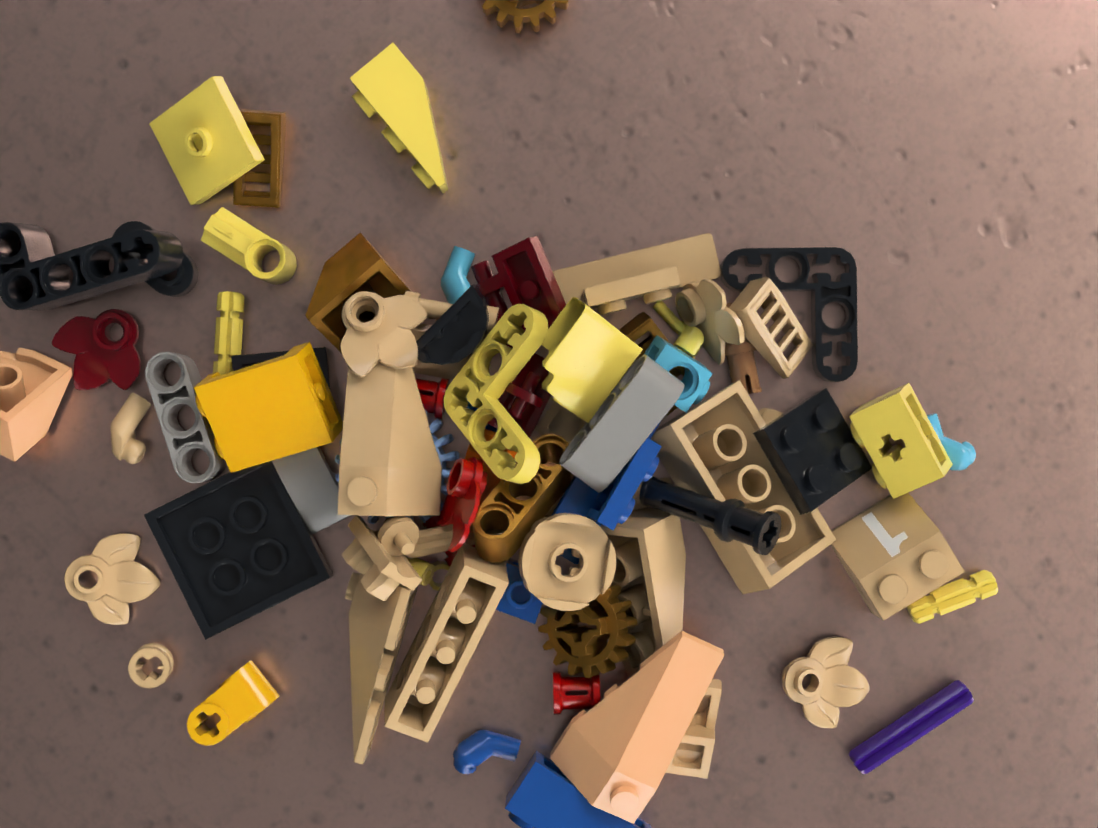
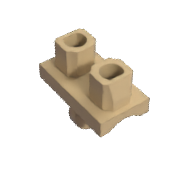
(382, 555)

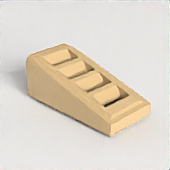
(766, 294)

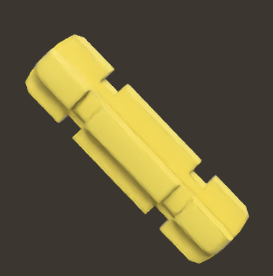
(228, 330)
(953, 596)

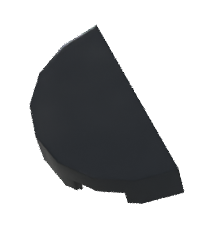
(456, 331)

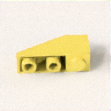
(402, 101)

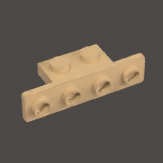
(640, 274)

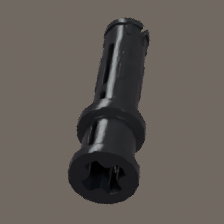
(727, 518)

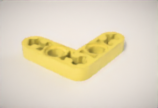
(484, 391)

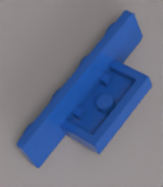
(615, 501)

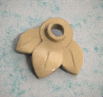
(706, 308)
(385, 337)
(118, 578)
(831, 683)

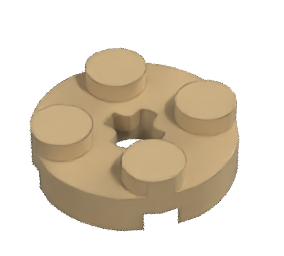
(582, 583)

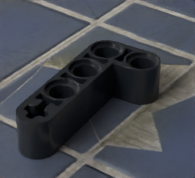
(90, 265)

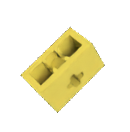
(900, 417)

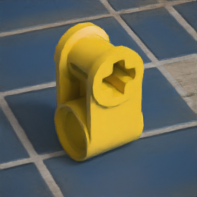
(235, 701)

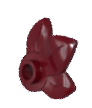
(97, 354)

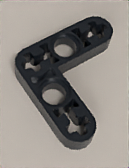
(822, 292)

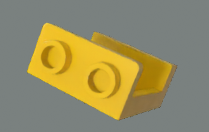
(269, 409)

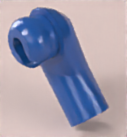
(482, 746)

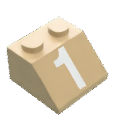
(894, 554)

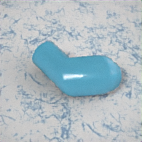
(454, 277)
(959, 453)

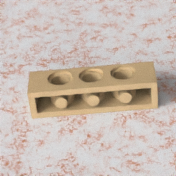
(444, 644)

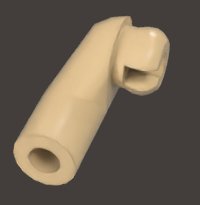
(123, 429)

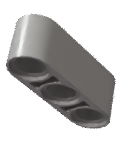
(168, 402)
(622, 423)

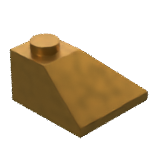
(350, 271)

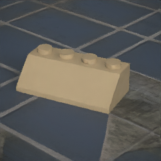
(720, 458)

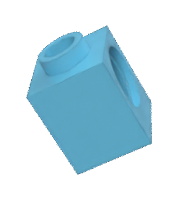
(696, 374)

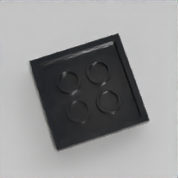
(237, 547)

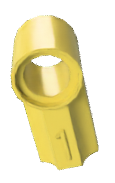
(247, 246)

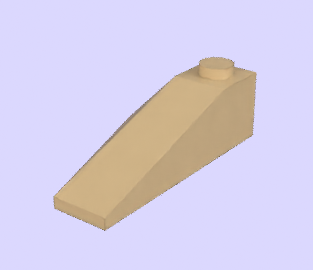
(387, 448)

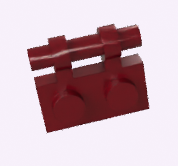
(526, 278)

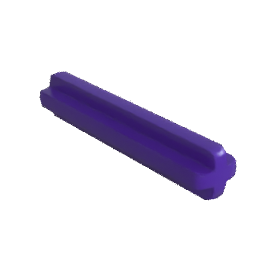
(911, 727)

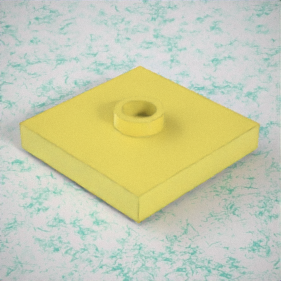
(206, 140)

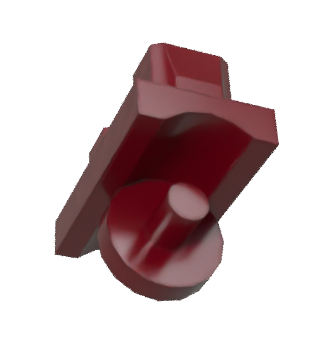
(525, 397)

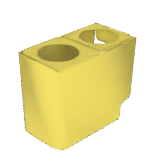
(585, 359)

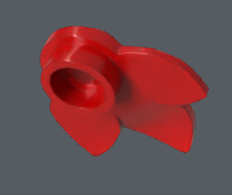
(462, 502)

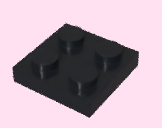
(813, 451)

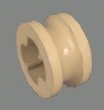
(148, 651)

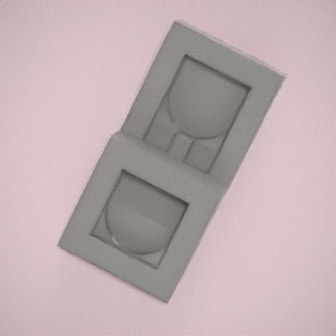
(311, 487)

